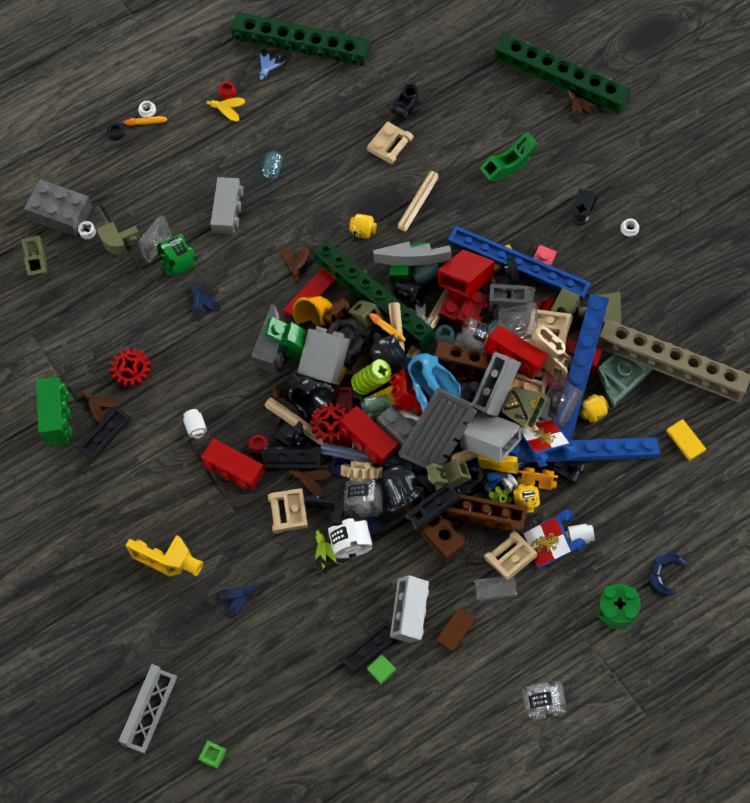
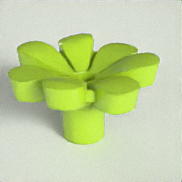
(498, 494)

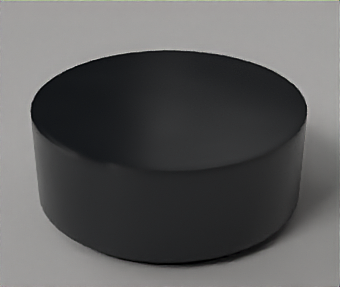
(116, 131)

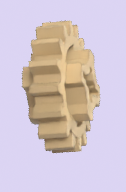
(361, 470)

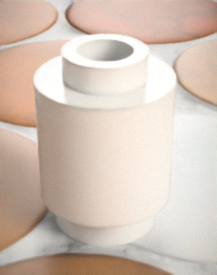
(194, 424)
(580, 531)

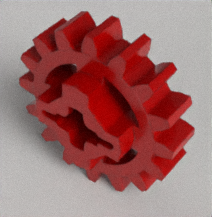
(124, 374)
(323, 423)

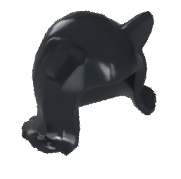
(389, 350)
(309, 394)
(400, 486)

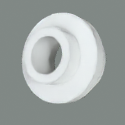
(147, 105)
(630, 223)

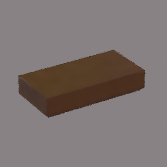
(455, 629)

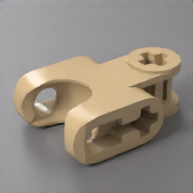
(555, 349)

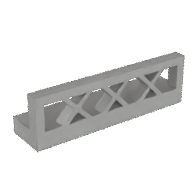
(141, 705)

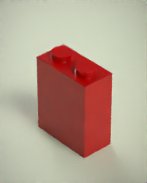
(466, 273)

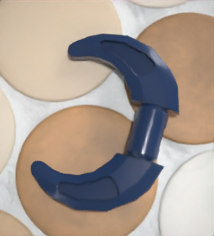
(655, 580)

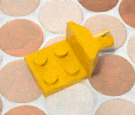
(173, 563)

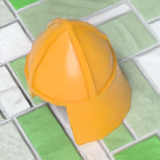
(311, 309)

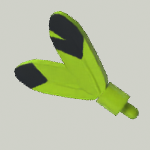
(324, 549)

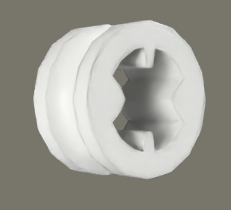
(86, 224)
(509, 483)

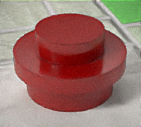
(227, 90)
(256, 444)

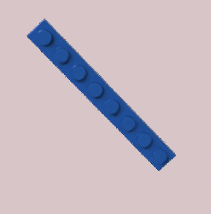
(526, 265)
(584, 354)
(596, 450)

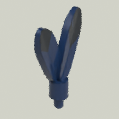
(201, 299)
(239, 595)

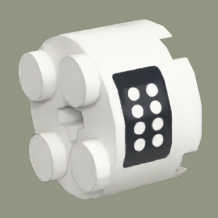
(350, 538)

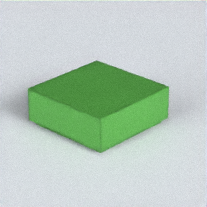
(381, 669)
(212, 754)

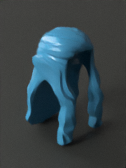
(430, 375)

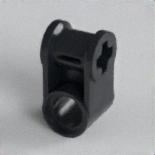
(405, 104)
(583, 206)
(471, 486)

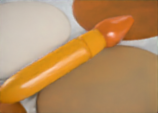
(143, 121)
(385, 326)

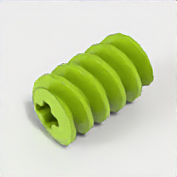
(371, 377)

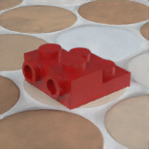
(459, 307)
(403, 392)

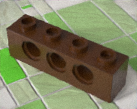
(463, 361)
(488, 513)
(445, 548)

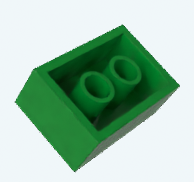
(53, 411)

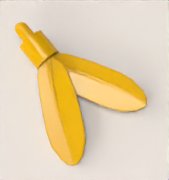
(226, 105)

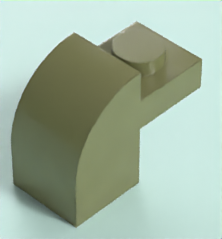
(116, 242)
(34, 256)
(454, 472)

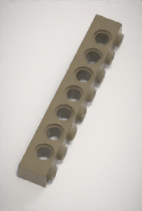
(679, 367)

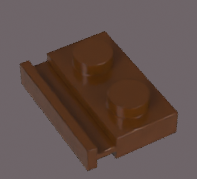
(338, 311)

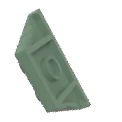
(621, 376)

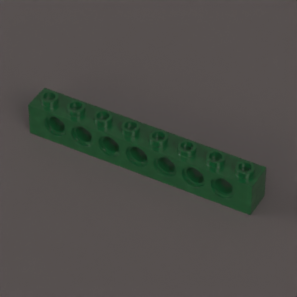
(300, 39)
(554, 73)
(367, 289)

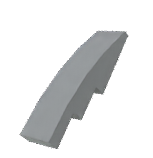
(405, 255)

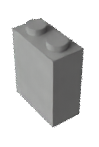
(323, 355)
(491, 436)

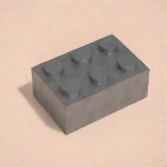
(58, 207)

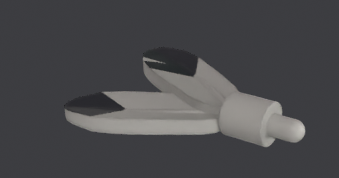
(420, 309)

